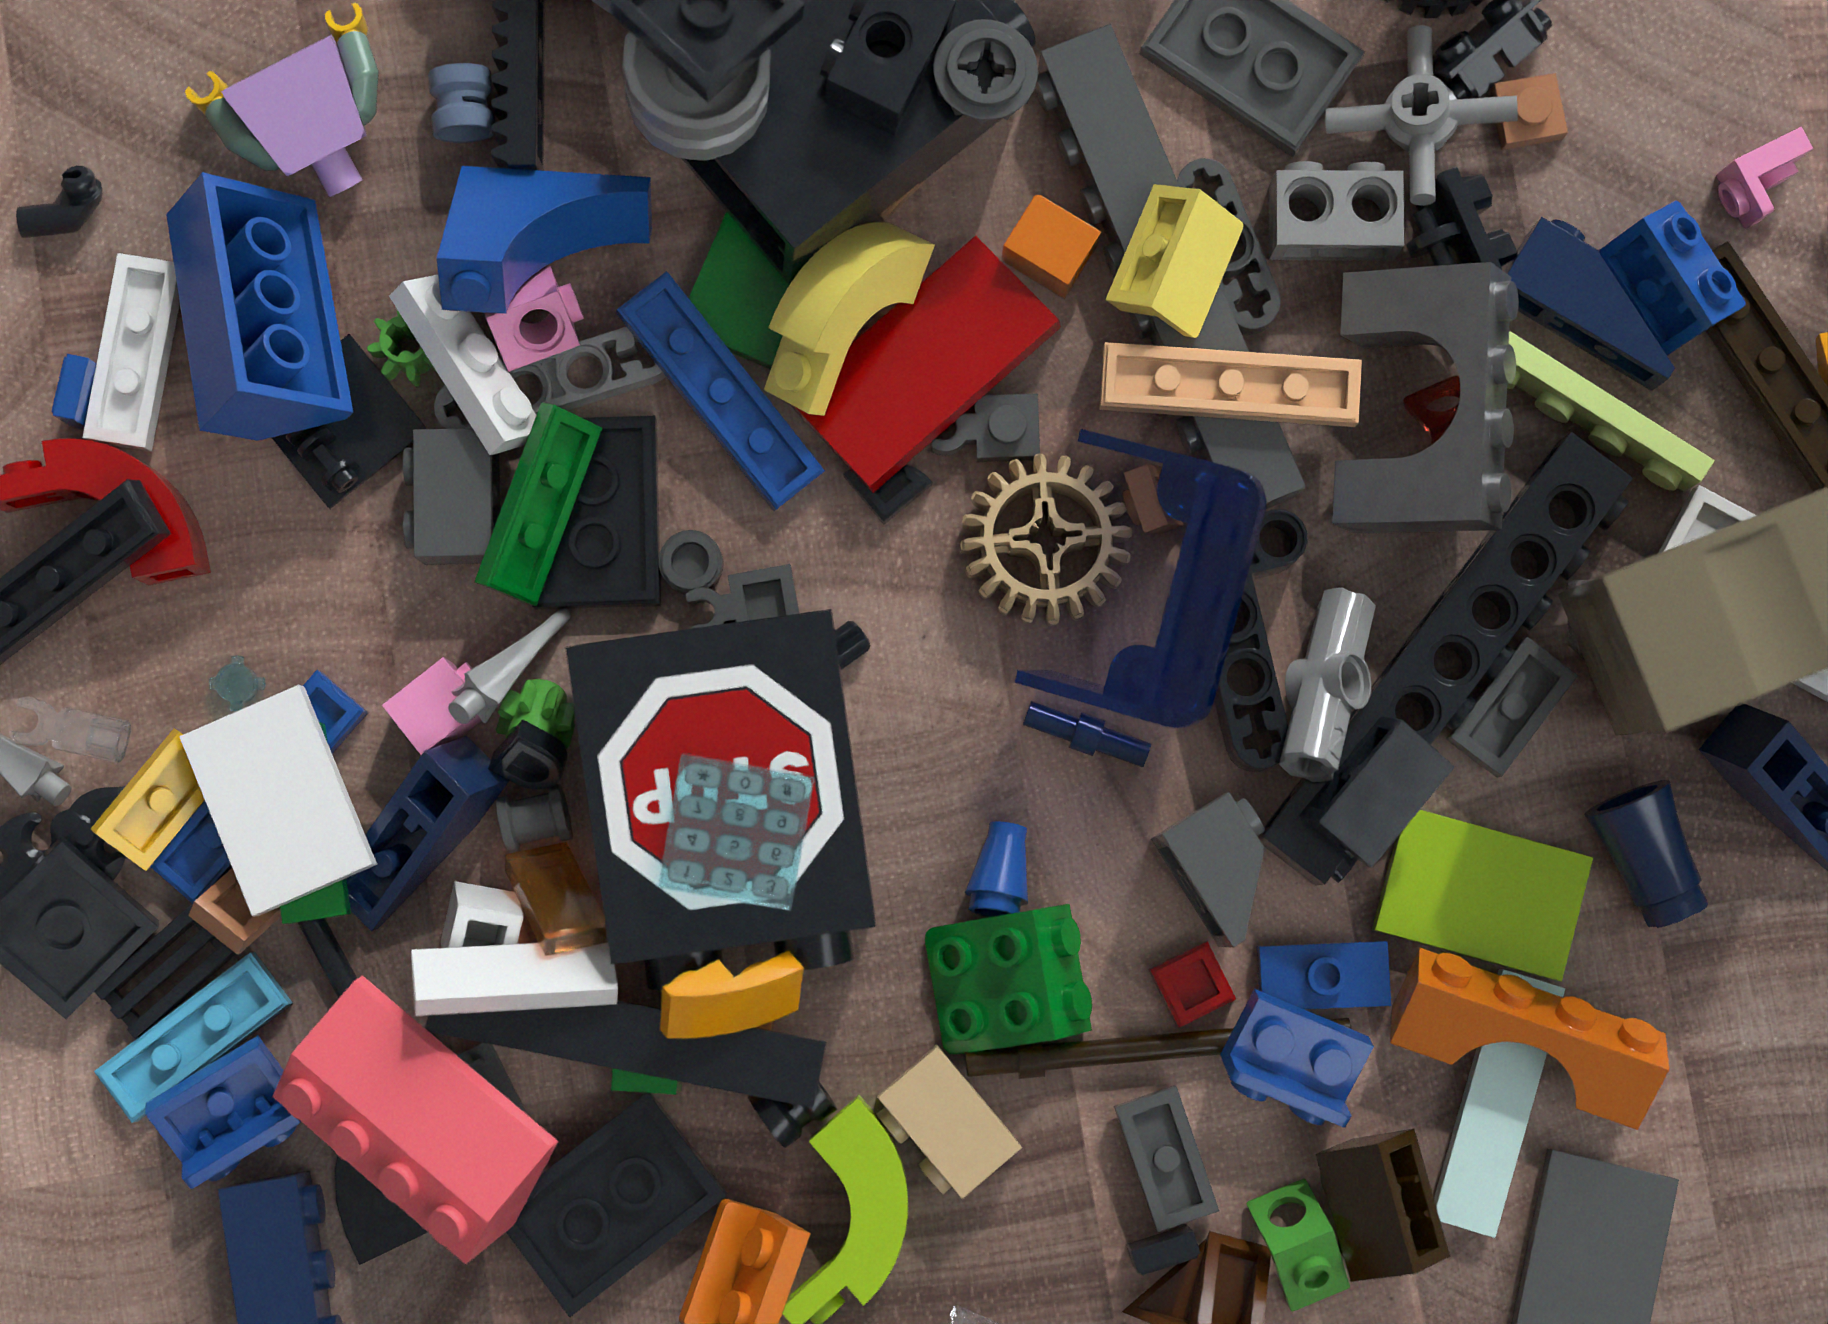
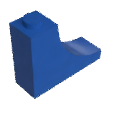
(521, 220)

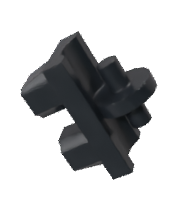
(1453, 227)

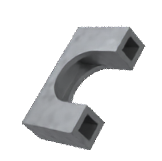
(1462, 475)

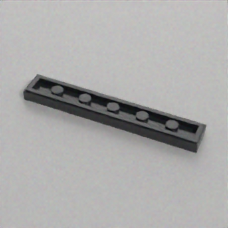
(630, 1040)

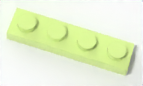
(1611, 422)

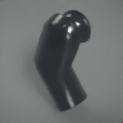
(70, 210)

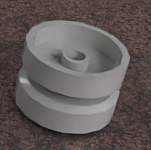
(679, 119)

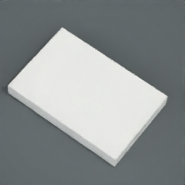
(278, 800)

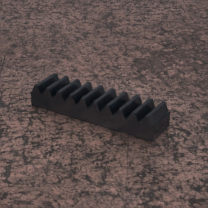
(519, 84)

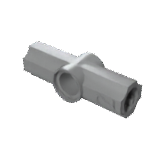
(1327, 685)

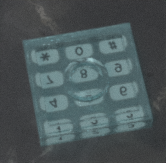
(736, 831)

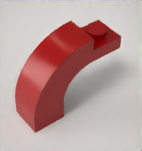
(91, 472)

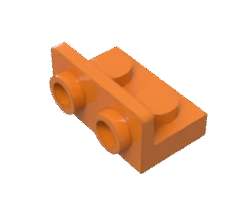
(744, 1267)

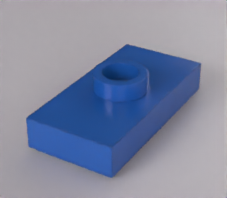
(1326, 974)

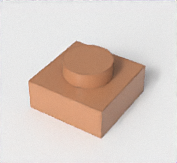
(1539, 112)
(1143, 502)
(227, 916)

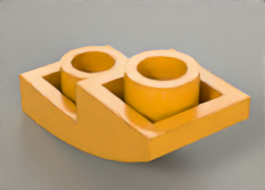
(717, 1003)

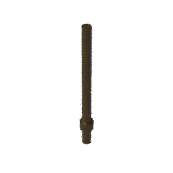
(1035, 1058)

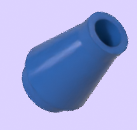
(1000, 873)

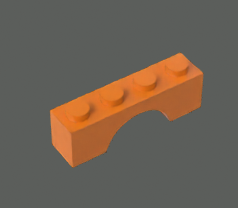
(1458, 1007)

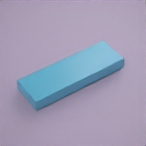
(194, 1035)

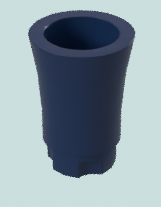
(1650, 852)

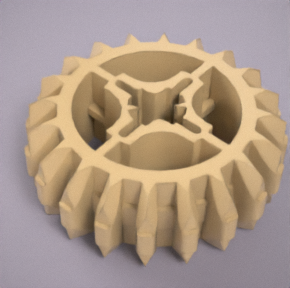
(1076, 537)

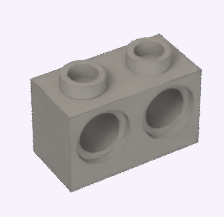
(1338, 230)

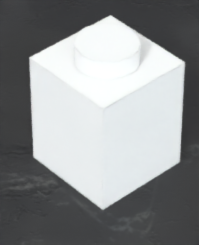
(481, 917)

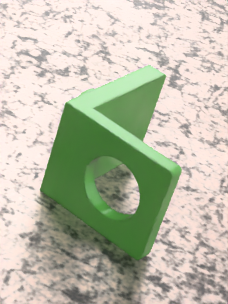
(1303, 1253)

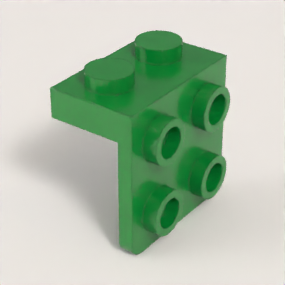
(1008, 980)

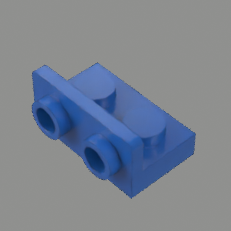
(1672, 276)
(1295, 1059)

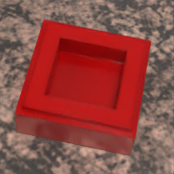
(1192, 984)

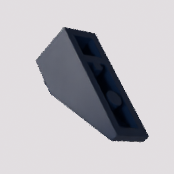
(1579, 299)
(1775, 774)
(422, 825)

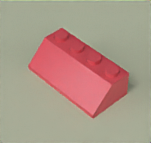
(415, 1120)

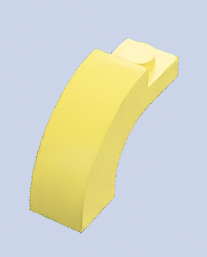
(831, 303)

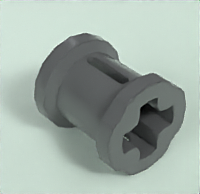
(534, 818)

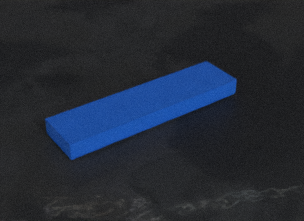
(719, 391)
(196, 853)

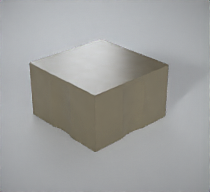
(1708, 620)

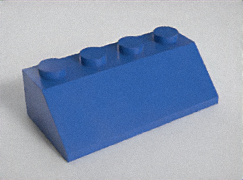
(256, 310)

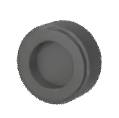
(690, 561)

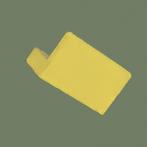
(1176, 258)

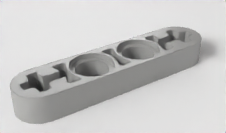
(555, 381)

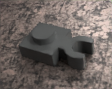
(1001, 429)
(752, 596)

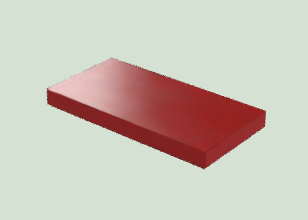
(930, 362)

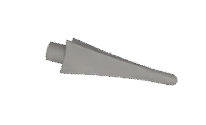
(491, 680)
(32, 773)

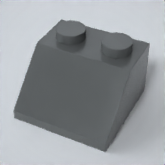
(1217, 864)

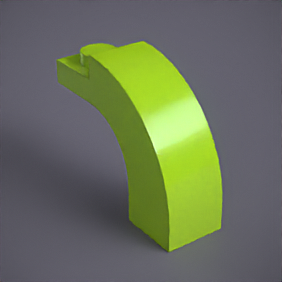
(876, 1184)

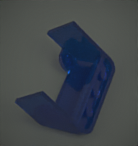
(1182, 673)

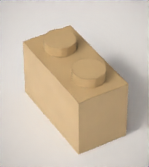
(947, 1123)

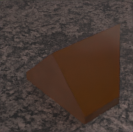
(1216, 1288)

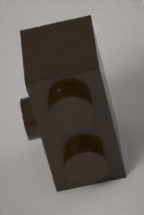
(1382, 1205)

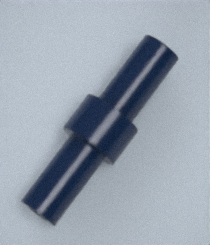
(1087, 734)

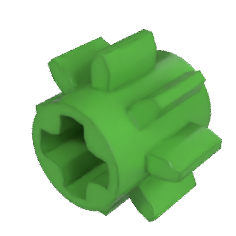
(398, 361)
(540, 704)

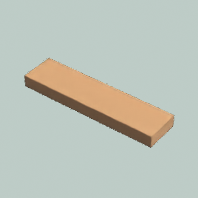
(1230, 384)

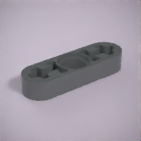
(1258, 283)

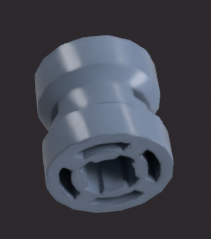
(461, 102)

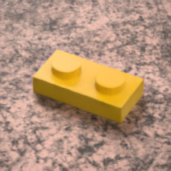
(152, 804)

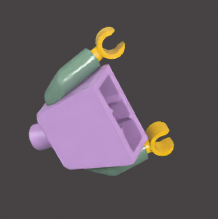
(302, 107)

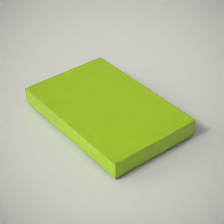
(1483, 894)

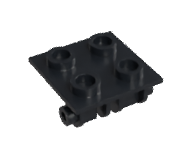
(349, 451)

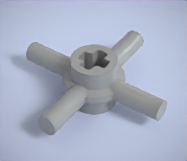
(1426, 133)

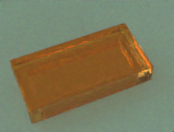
(556, 898)

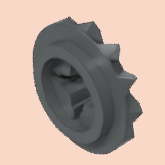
(1008, 55)

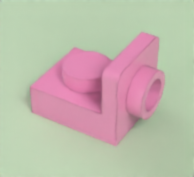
(1748, 177)

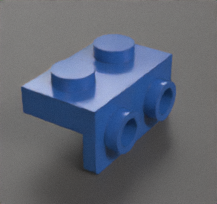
(223, 1113)

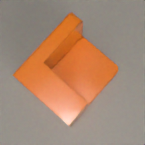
(1050, 245)

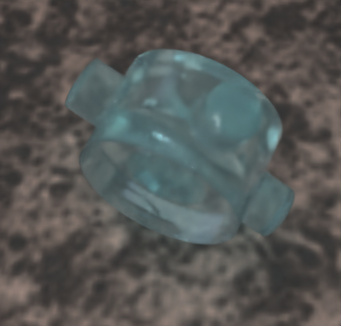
(237, 683)

